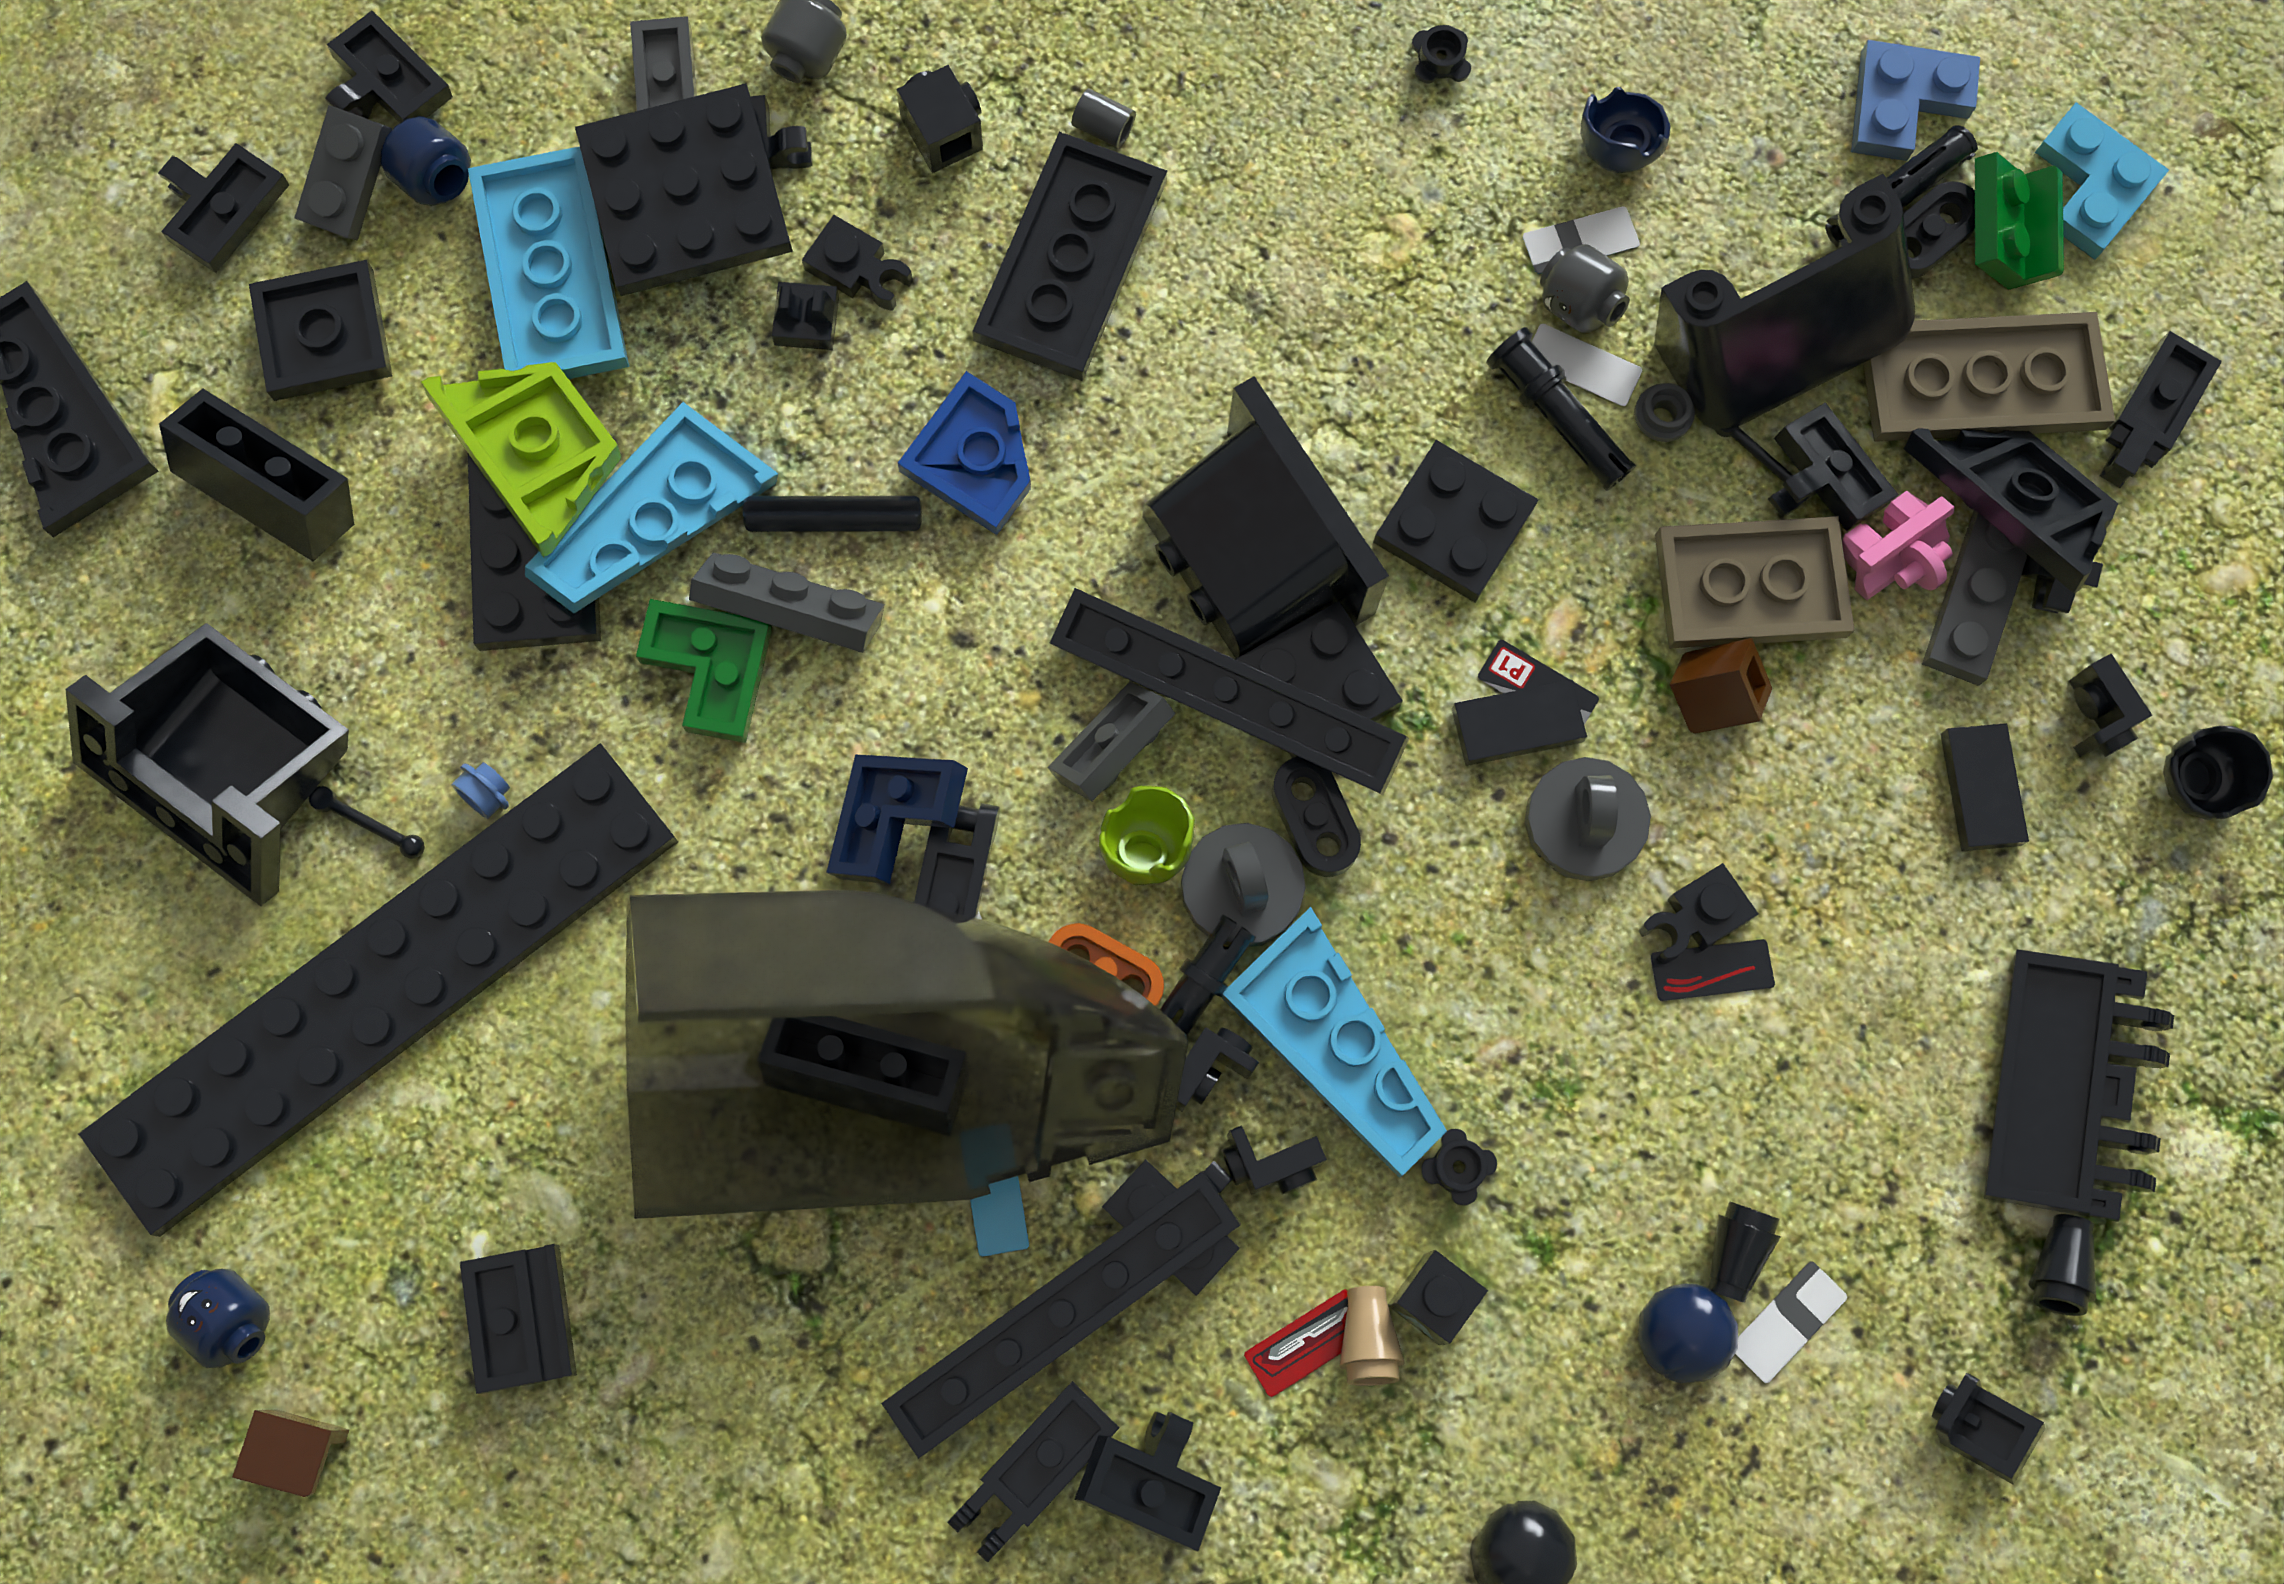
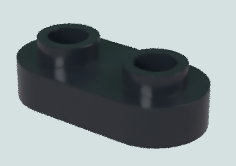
(1929, 234)
(1317, 818)

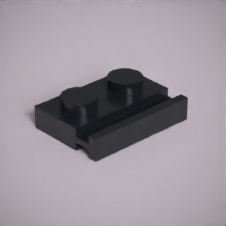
(517, 1318)

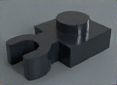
(851, 259)
(1704, 910)

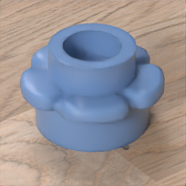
(482, 789)

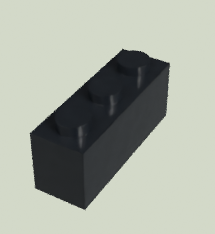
(257, 474)
(866, 1070)

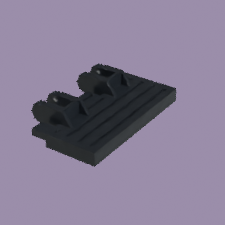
(2061, 1085)

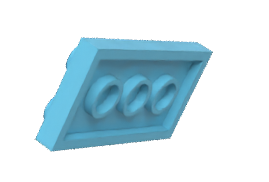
(548, 264)

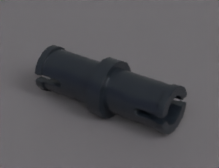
(1206, 974)

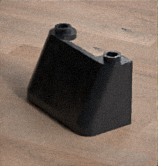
(1798, 331)

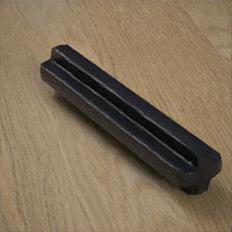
(832, 513)

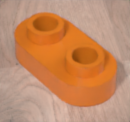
(1112, 957)

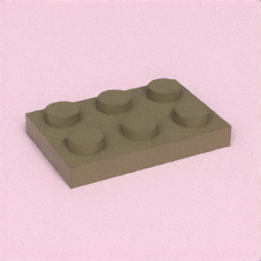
(1754, 582)

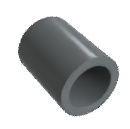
(1103, 118)

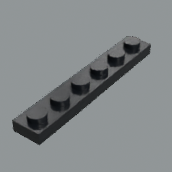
(1230, 691)
(1060, 1314)

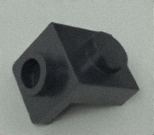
(1287, 1168)
(1986, 1428)

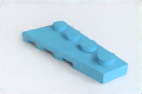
(651, 505)
(1323, 1029)

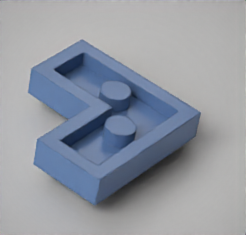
(1897, 84)

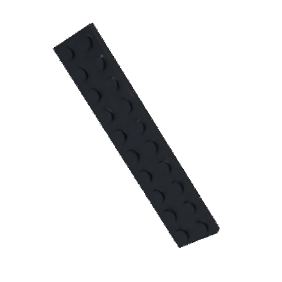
(376, 991)

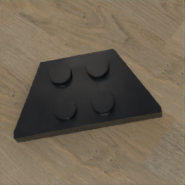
(2025, 494)

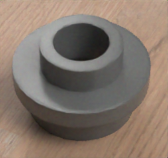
(1668, 397)

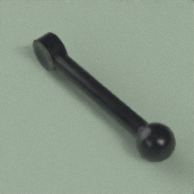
(1757, 451)
(325, 800)

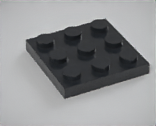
(683, 189)

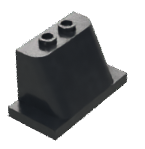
(1261, 532)
(209, 752)

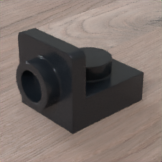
(2112, 702)
(1198, 1072)

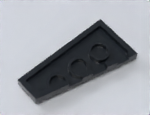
(67, 427)

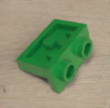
(2018, 222)

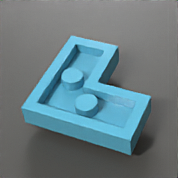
(2111, 174)

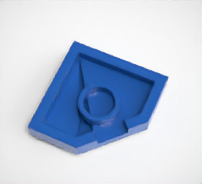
(972, 454)

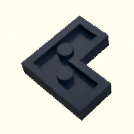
(880, 800)

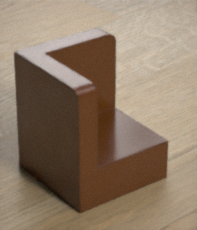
(1721, 686)
(286, 1451)

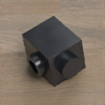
(941, 117)

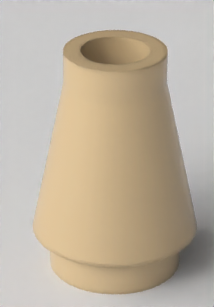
(1370, 1340)

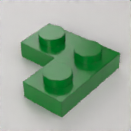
(723, 654)

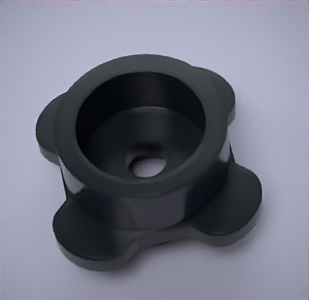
(1442, 40)
(1477, 1164)

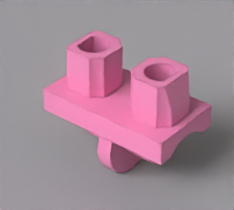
(1905, 555)

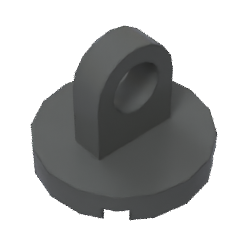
(1587, 819)
(1247, 877)

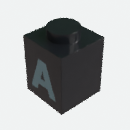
(1437, 1298)

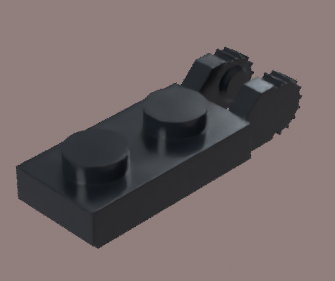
(1038, 1465)

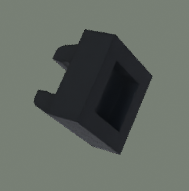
(805, 316)
(2050, 593)

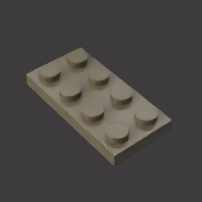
(1992, 377)

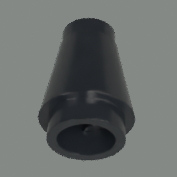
(1741, 1250)
(2066, 1267)

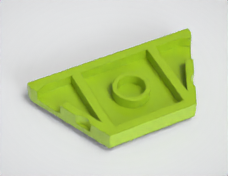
(531, 443)

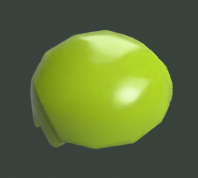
(1147, 836)

